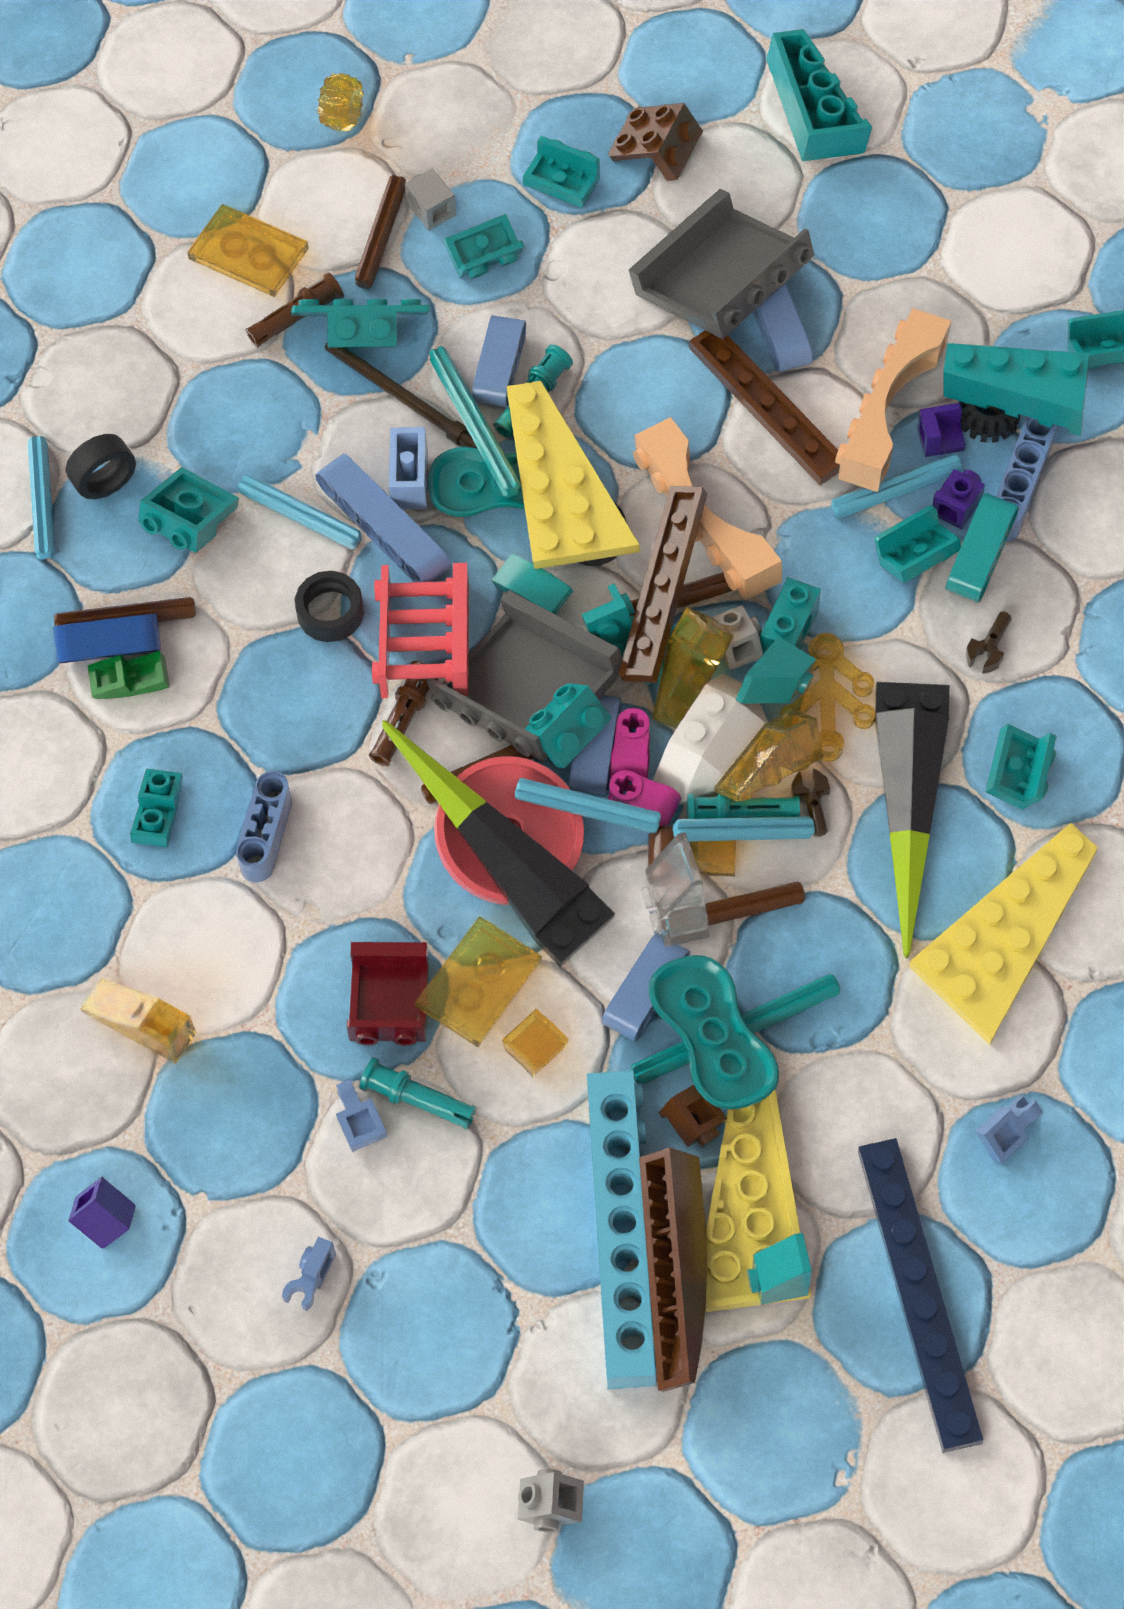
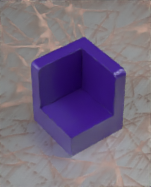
(941, 430)
(102, 1213)

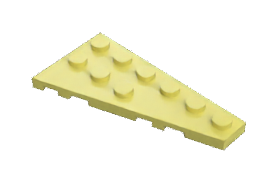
(563, 497)
(996, 943)
(749, 1203)

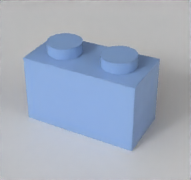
(408, 467)

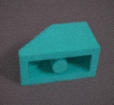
(777, 675)
(781, 1271)

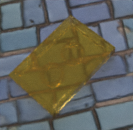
(248, 250)
(478, 981)

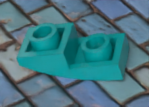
(532, 584)
(157, 807)

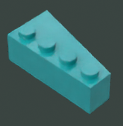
(816, 107)
(1020, 382)

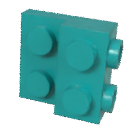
(186, 510)

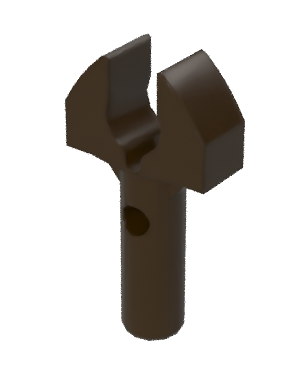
(989, 644)
(813, 798)

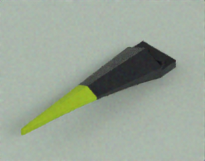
(911, 745)
(542, 890)

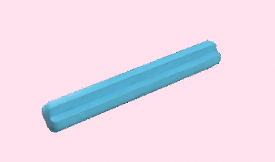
(896, 486)
(41, 497)
(299, 511)
(587, 805)
(745, 828)

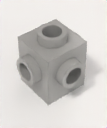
(746, 642)
(550, 1500)

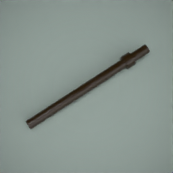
(454, 430)

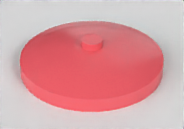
(496, 783)

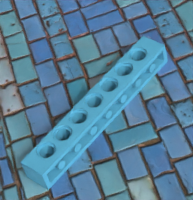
(606, 1093)

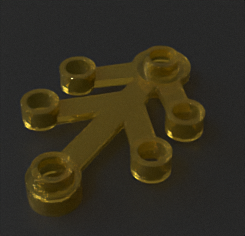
(829, 690)

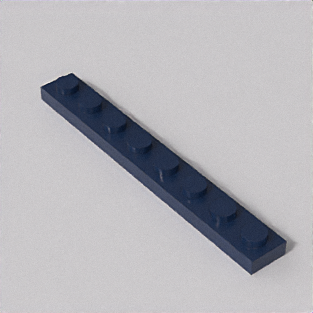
(920, 1296)

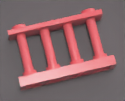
(453, 642)

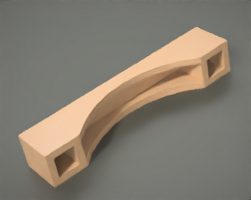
(916, 351)
(743, 556)

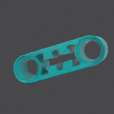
(982, 547)

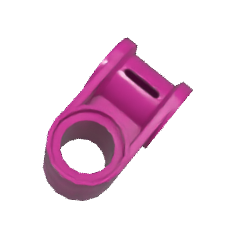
(631, 749)
(644, 794)

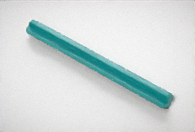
(475, 422)
(755, 1019)

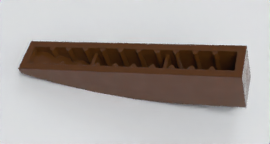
(675, 1262)

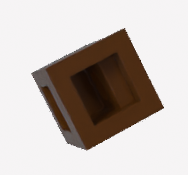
(693, 1117)

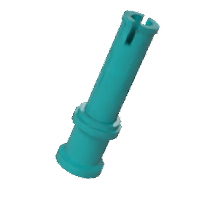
(547, 372)
(752, 808)
(401, 1088)

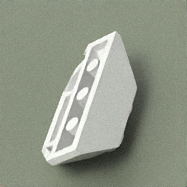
(709, 739)

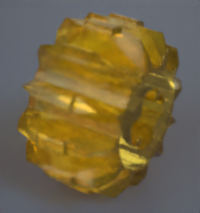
(340, 102)

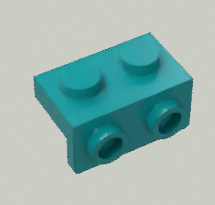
(563, 172)
(483, 246)
(1099, 336)
(915, 545)
(611, 620)
(568, 722)
(1021, 767)

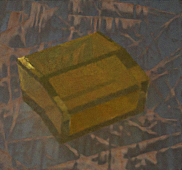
(715, 857)
(534, 1042)

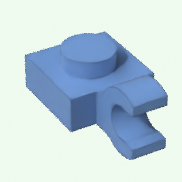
(359, 1120)
(1005, 1128)
(315, 1266)

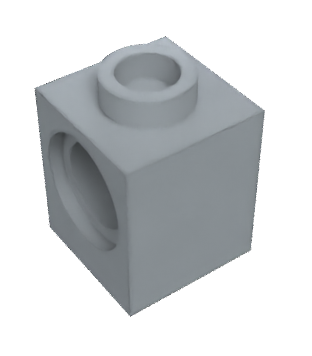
(430, 199)

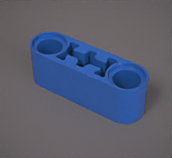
(107, 638)

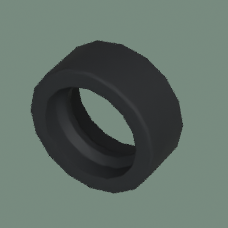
(92, 455)
(323, 583)

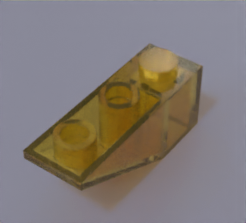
(689, 664)
(775, 752)
(141, 1018)

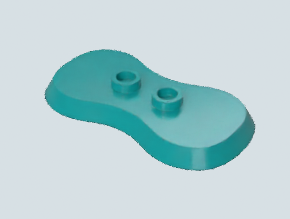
(464, 485)
(725, 1058)

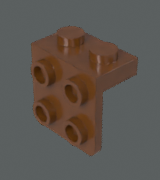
(658, 133)

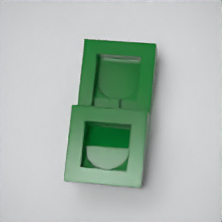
(128, 678)

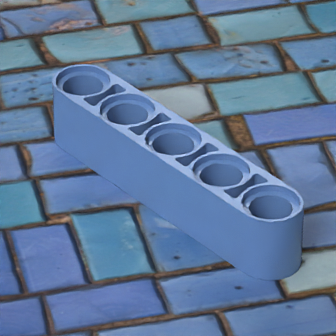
(1026, 476)
(383, 520)

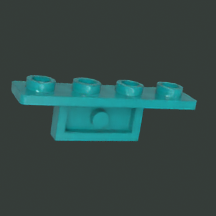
(360, 325)

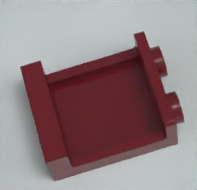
(384, 992)

